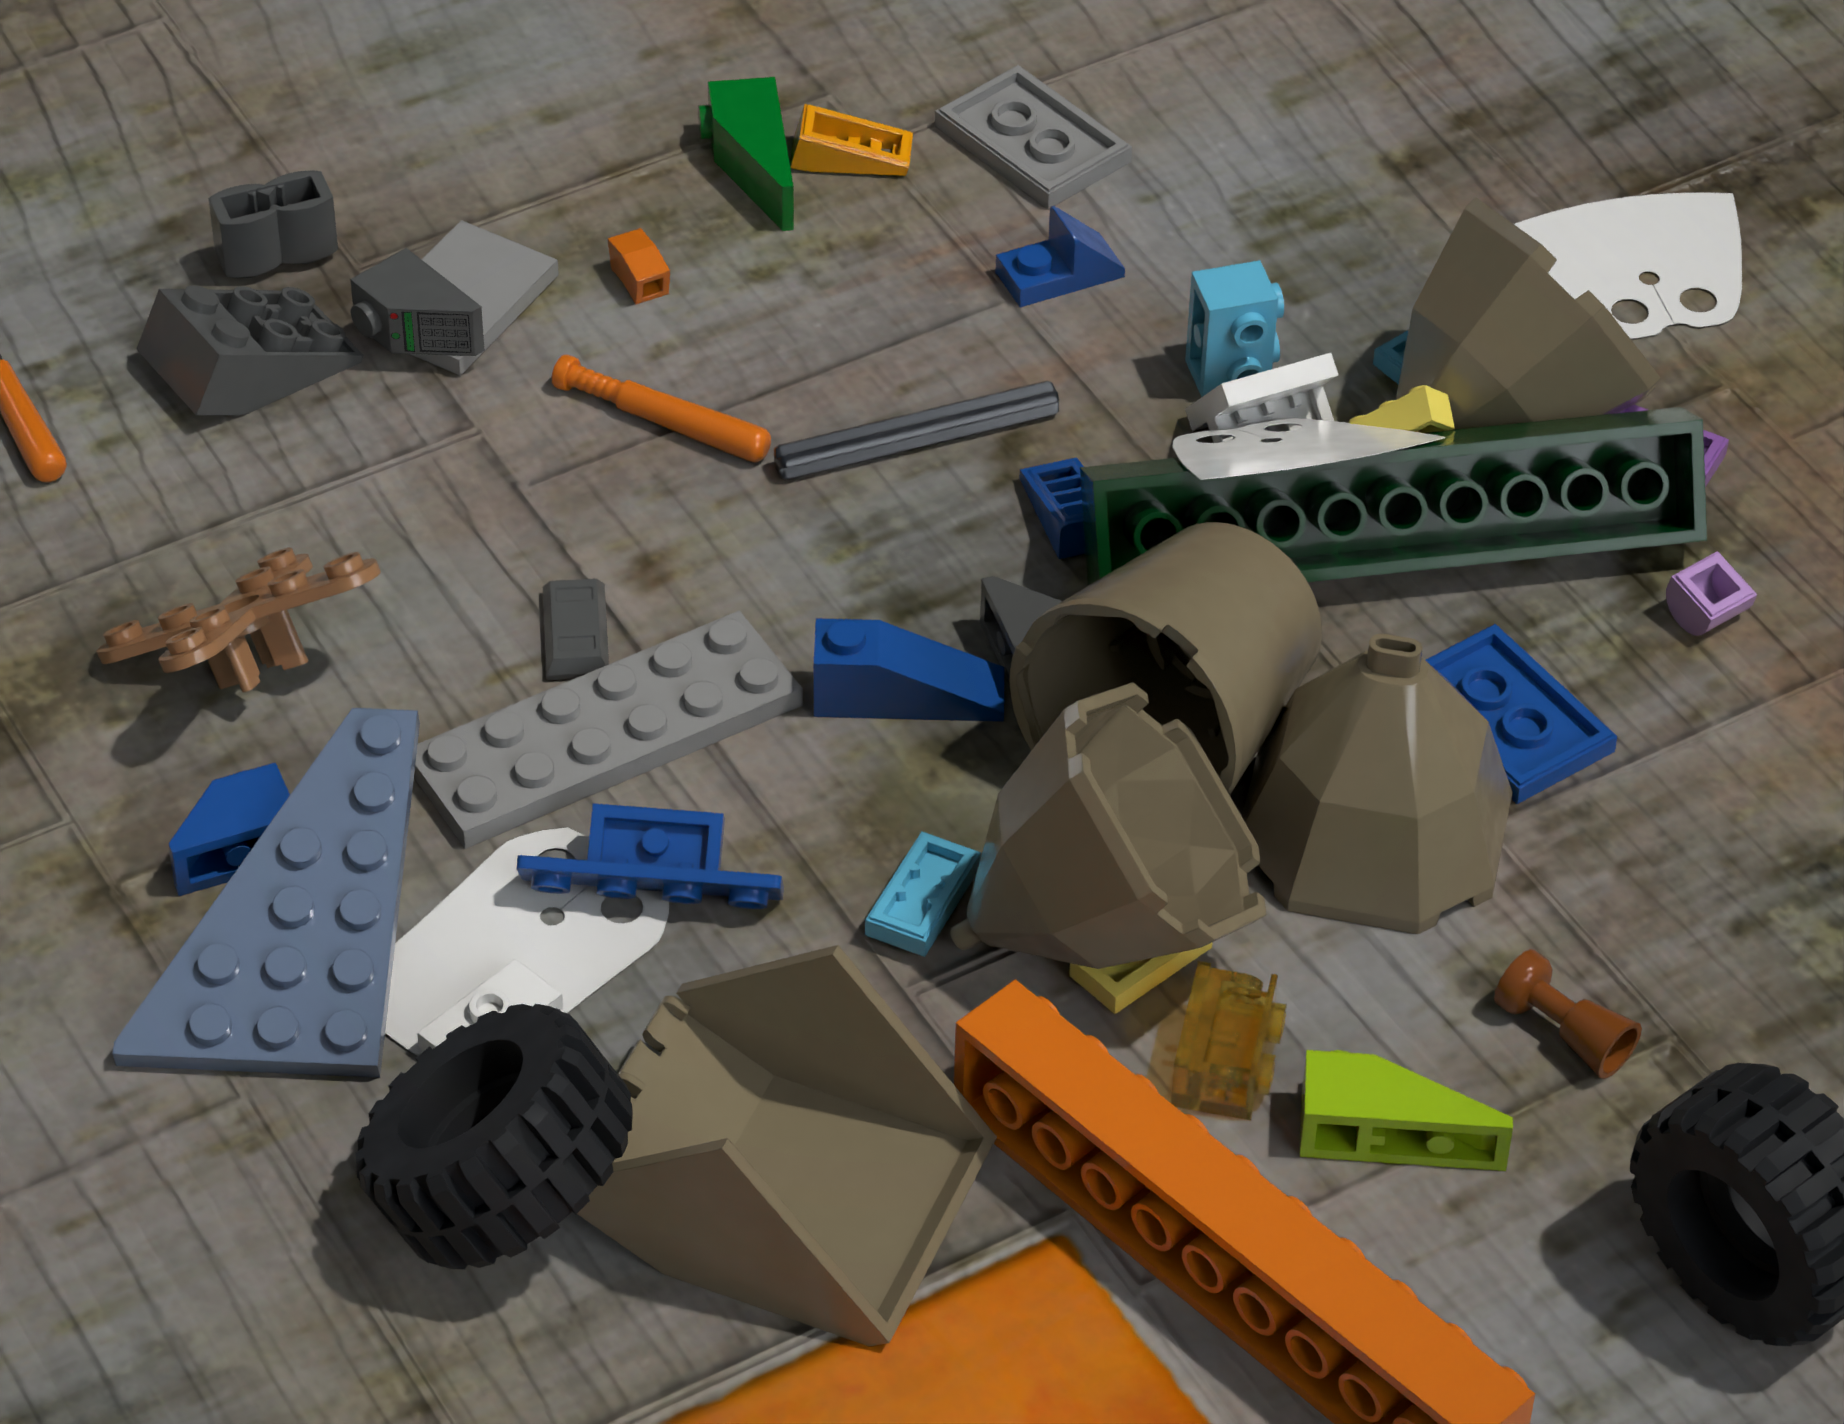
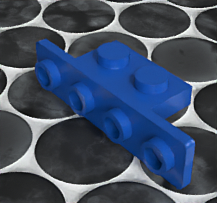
(653, 852)

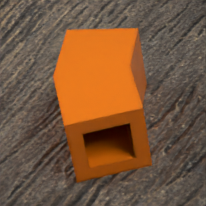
(639, 265)

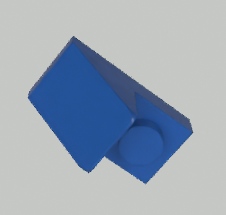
(1065, 263)

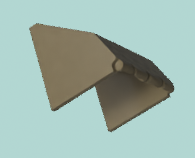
(791, 1146)

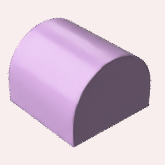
(1707, 595)

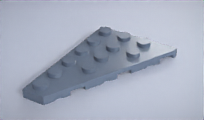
(304, 933)

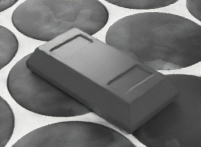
(574, 627)

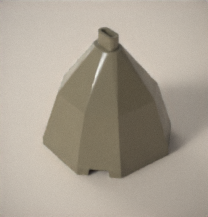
(1512, 337)
(1379, 794)
(1112, 844)

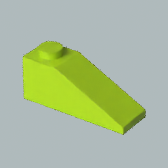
(1387, 1114)

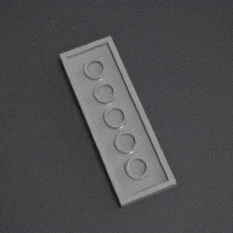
(603, 728)

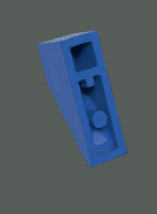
(897, 674)

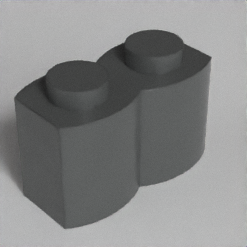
(273, 224)

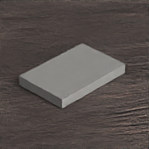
(1033, 136)
(494, 274)

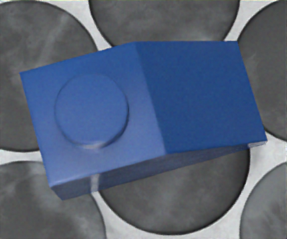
(225, 827)

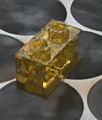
(1225, 1043)

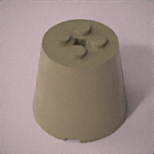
(1200, 623)

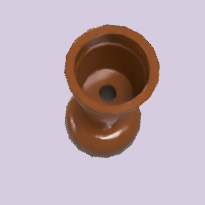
(1590, 1030)

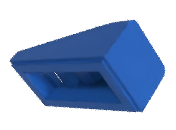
(1059, 511)

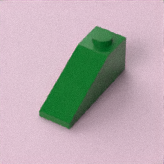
(751, 143)

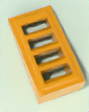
(848, 144)

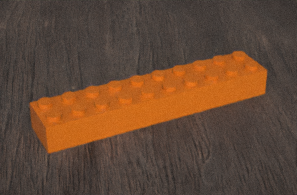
(1219, 1228)

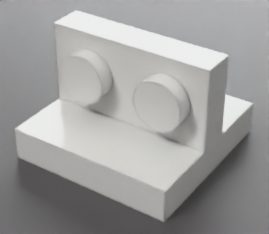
(1268, 395)

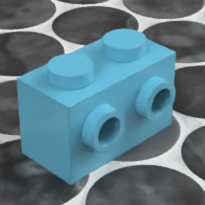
(1232, 324)

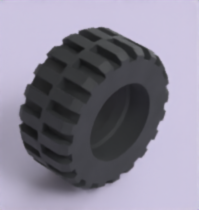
(494, 1136)
(1749, 1200)

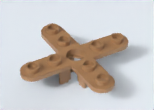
(255, 608)

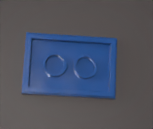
(1533, 718)

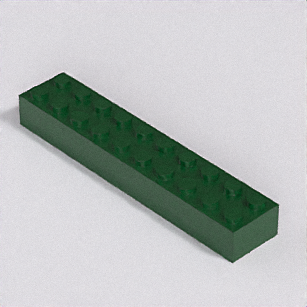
(1429, 505)

